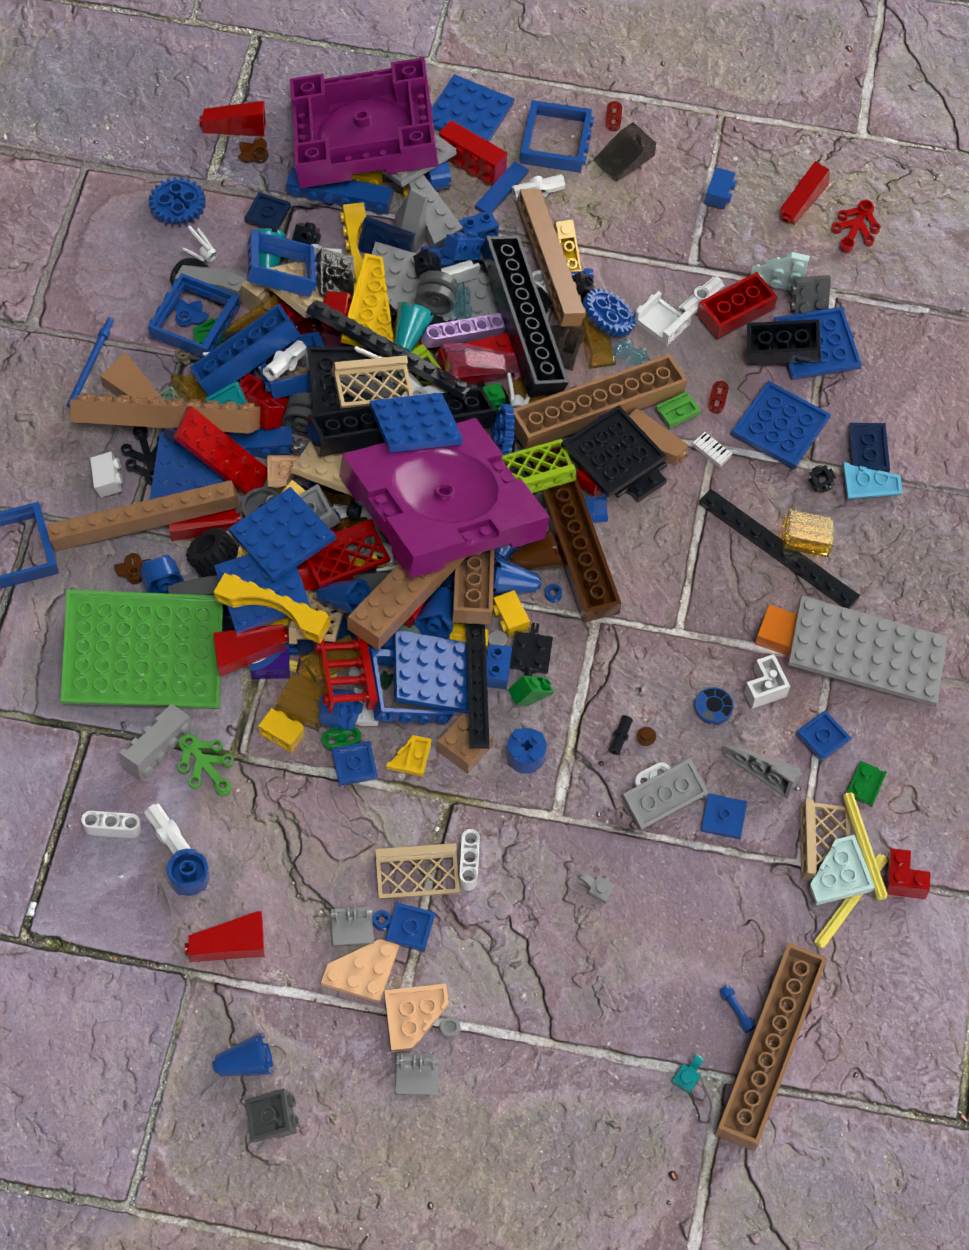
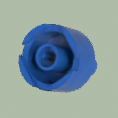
(439, 176)
(160, 574)
(343, 714)
(526, 750)
(192, 882)

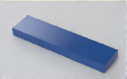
(502, 188)

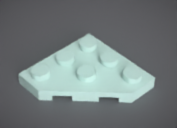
(781, 272)
(841, 873)

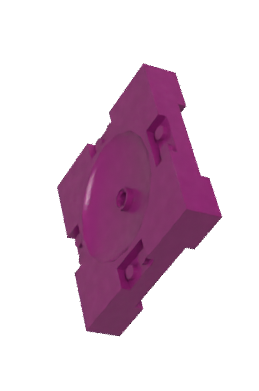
(363, 123)
(444, 500)

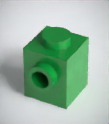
(495, 394)

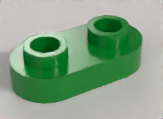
(340, 737)

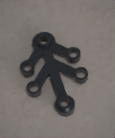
(147, 456)

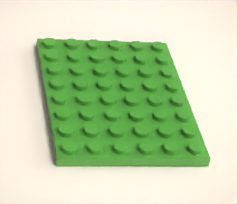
(141, 649)

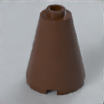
(538, 554)

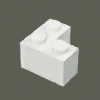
(769, 685)

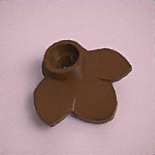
(254, 151)
(346, 523)
(130, 568)

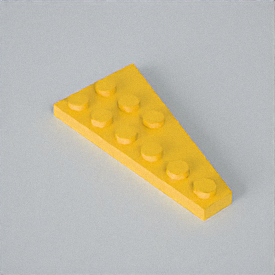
(370, 300)

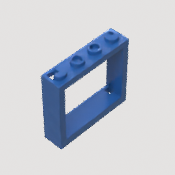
(552, 160)
(286, 248)
(183, 283)
(294, 384)
(20, 514)
(384, 657)

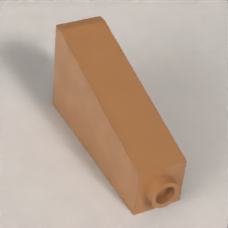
(127, 379)
(668, 442)

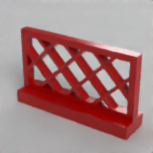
(351, 535)

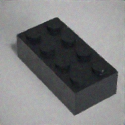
(783, 342)

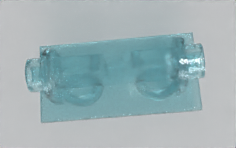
(460, 308)
(626, 348)

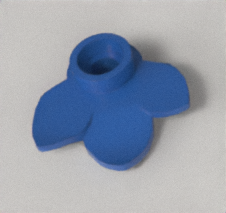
(191, 312)

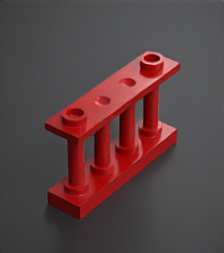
(365, 677)

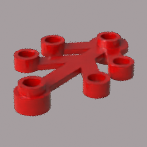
(864, 209)

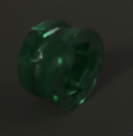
(386, 679)

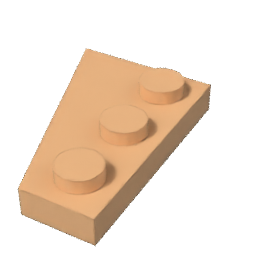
(279, 469)

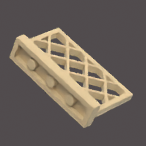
(368, 367)
(294, 632)
(809, 836)
(412, 854)

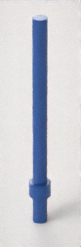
(102, 336)

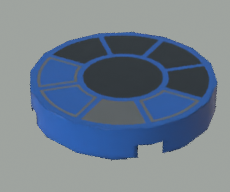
(714, 705)

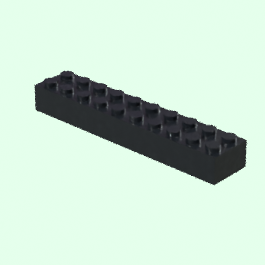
(524, 315)
(357, 429)

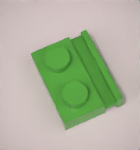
(678, 410)

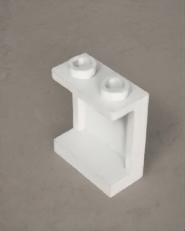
(661, 319)

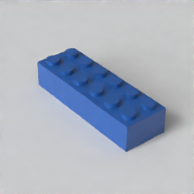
(245, 350)

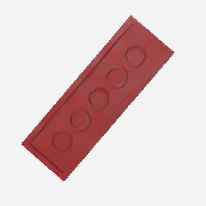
(220, 451)

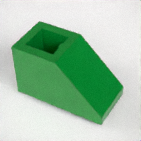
(530, 690)

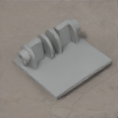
(352, 926)
(417, 1074)

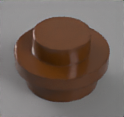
(646, 736)

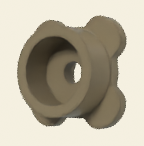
(185, 360)

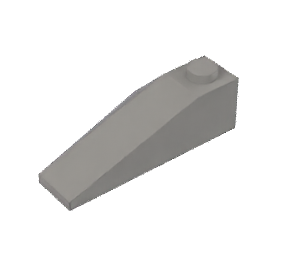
(223, 278)

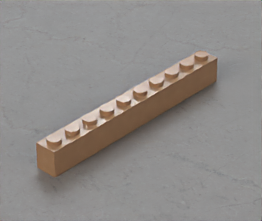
(550, 258)
(143, 515)

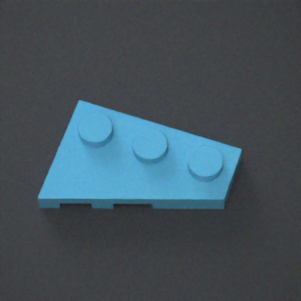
(870, 483)

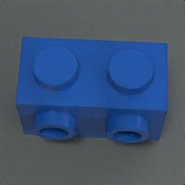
(720, 188)
(483, 224)
(463, 246)
(498, 666)

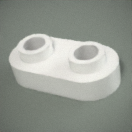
(650, 772)

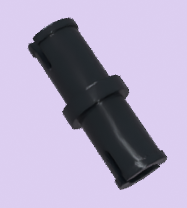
(620, 735)

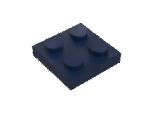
(267, 212)

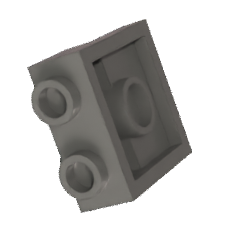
(810, 293)
(271, 1115)

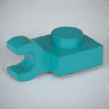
(687, 1076)

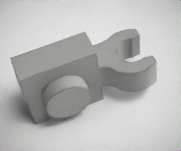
(599, 888)

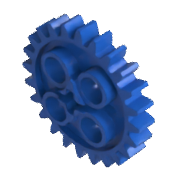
(177, 201)
(609, 312)
(503, 428)

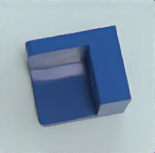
(597, 508)

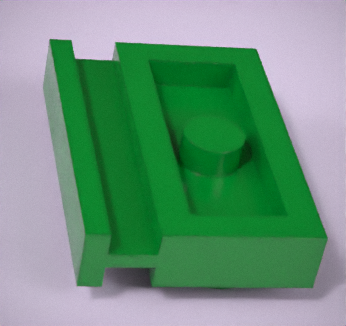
(866, 783)

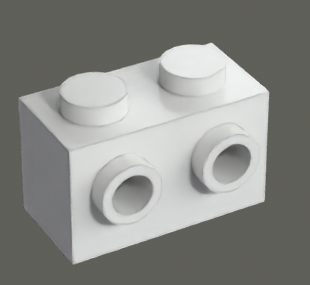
(106, 474)

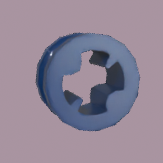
(556, 598)
(381, 913)

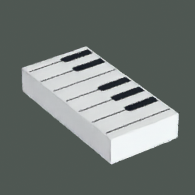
(712, 449)

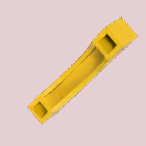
(353, 217)
(237, 593)

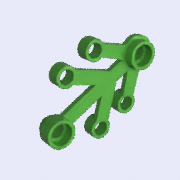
(203, 761)

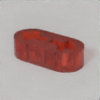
(614, 116)
(720, 397)

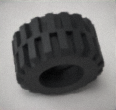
(209, 550)

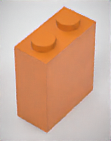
(777, 630)

